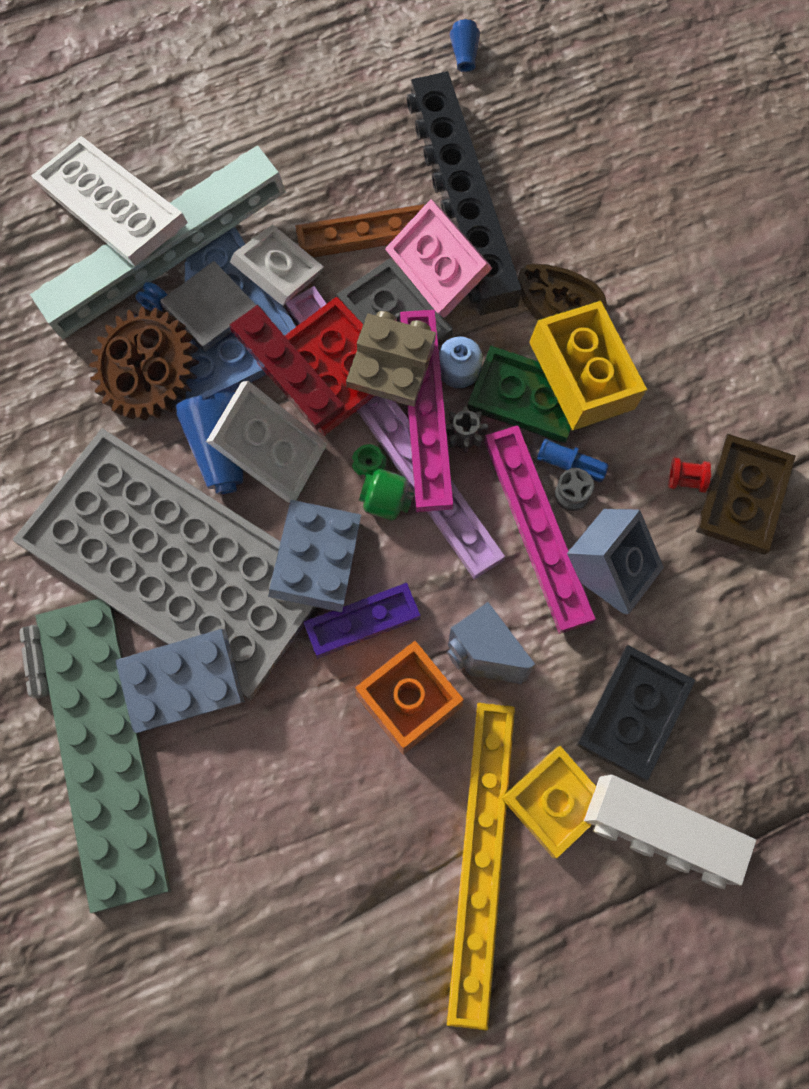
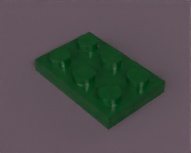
(518, 394)

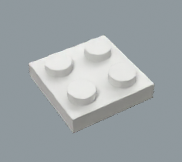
(276, 264)

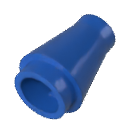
(465, 43)

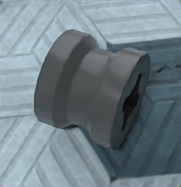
(579, 483)

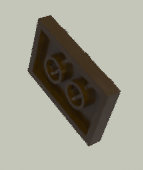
(746, 494)

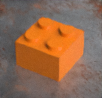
(409, 697)

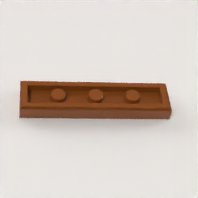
(354, 231)

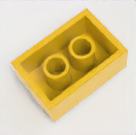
(587, 365)

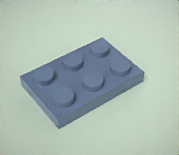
(315, 556)
(179, 681)

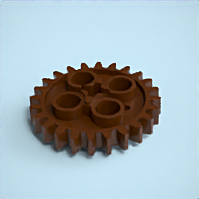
(144, 364)

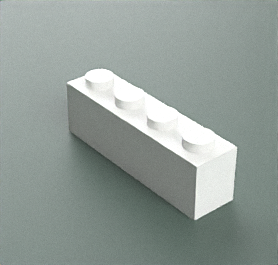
(670, 831)

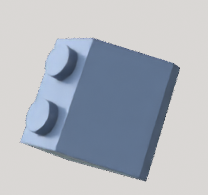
(617, 558)
(488, 648)

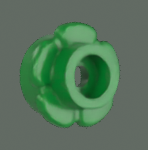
(366, 452)

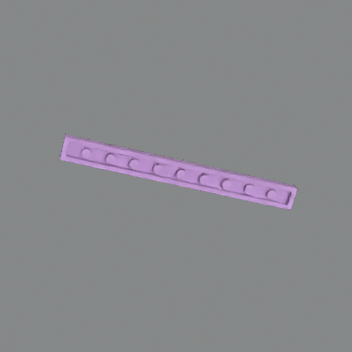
(391, 429)

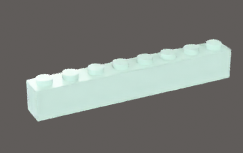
(210, 210)

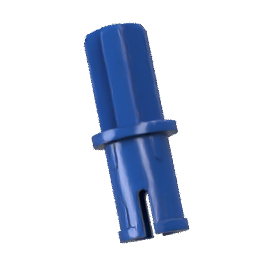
(568, 458)

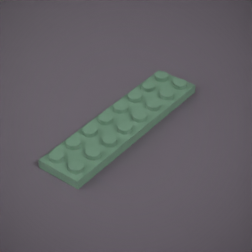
(101, 758)

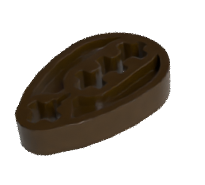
(553, 283)

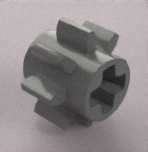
(472, 422)

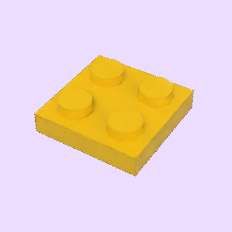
(553, 801)

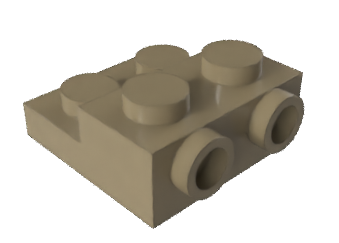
(391, 358)

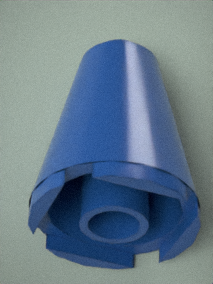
(198, 420)

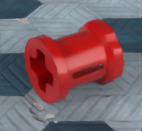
(689, 475)

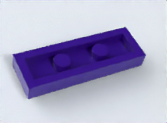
(362, 620)

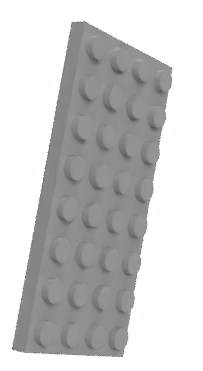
(165, 556)

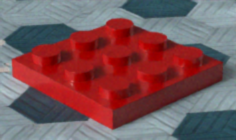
(329, 347)

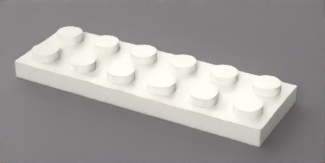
(110, 201)

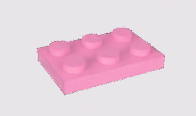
(438, 258)

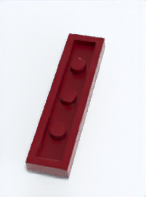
(287, 367)

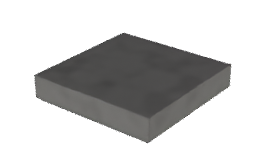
(208, 305)

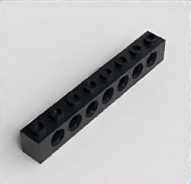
(447, 143)

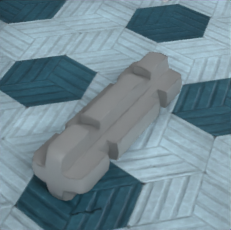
(33, 662)

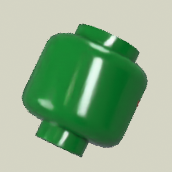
(385, 494)

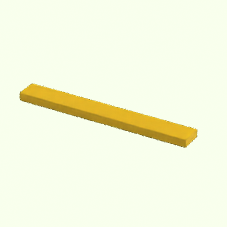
(481, 868)

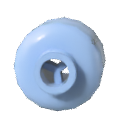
(460, 362)

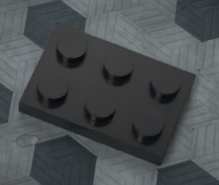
(636, 713)

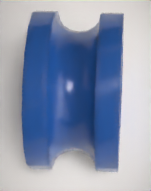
(151, 296)

